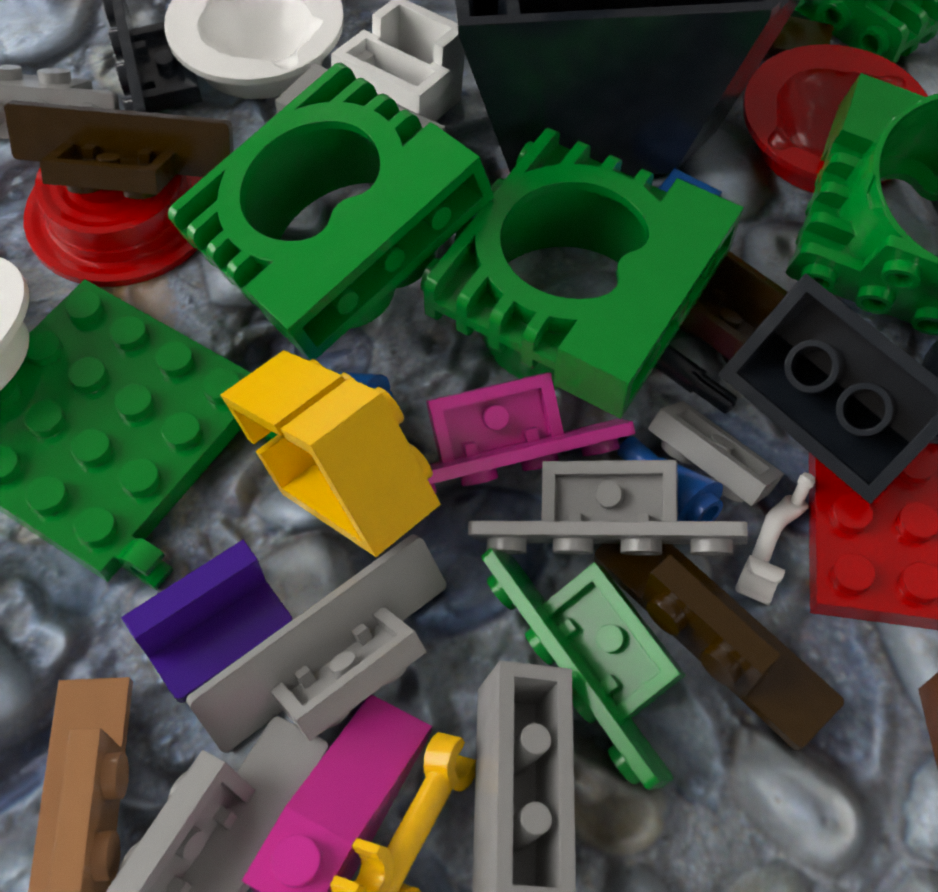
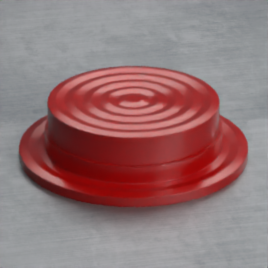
(796, 98)
(105, 233)

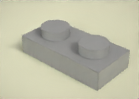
(697, 440)

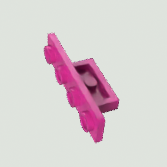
(509, 426)

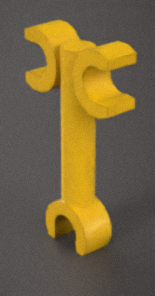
(387, 867)

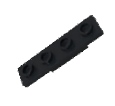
(149, 67)

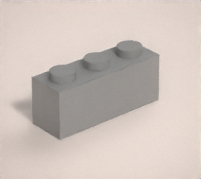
(524, 781)

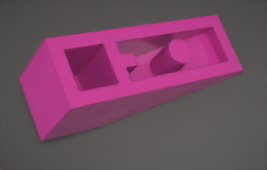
(340, 802)

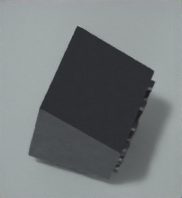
(616, 73)

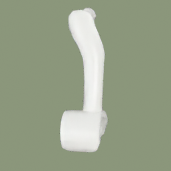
(758, 576)

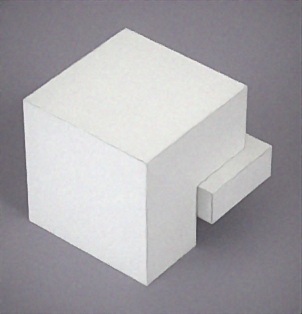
(409, 58)

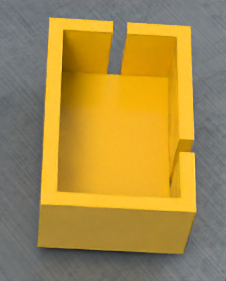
(335, 449)

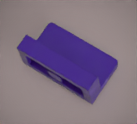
(207, 620)

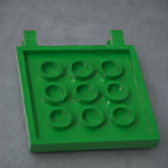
(109, 430)

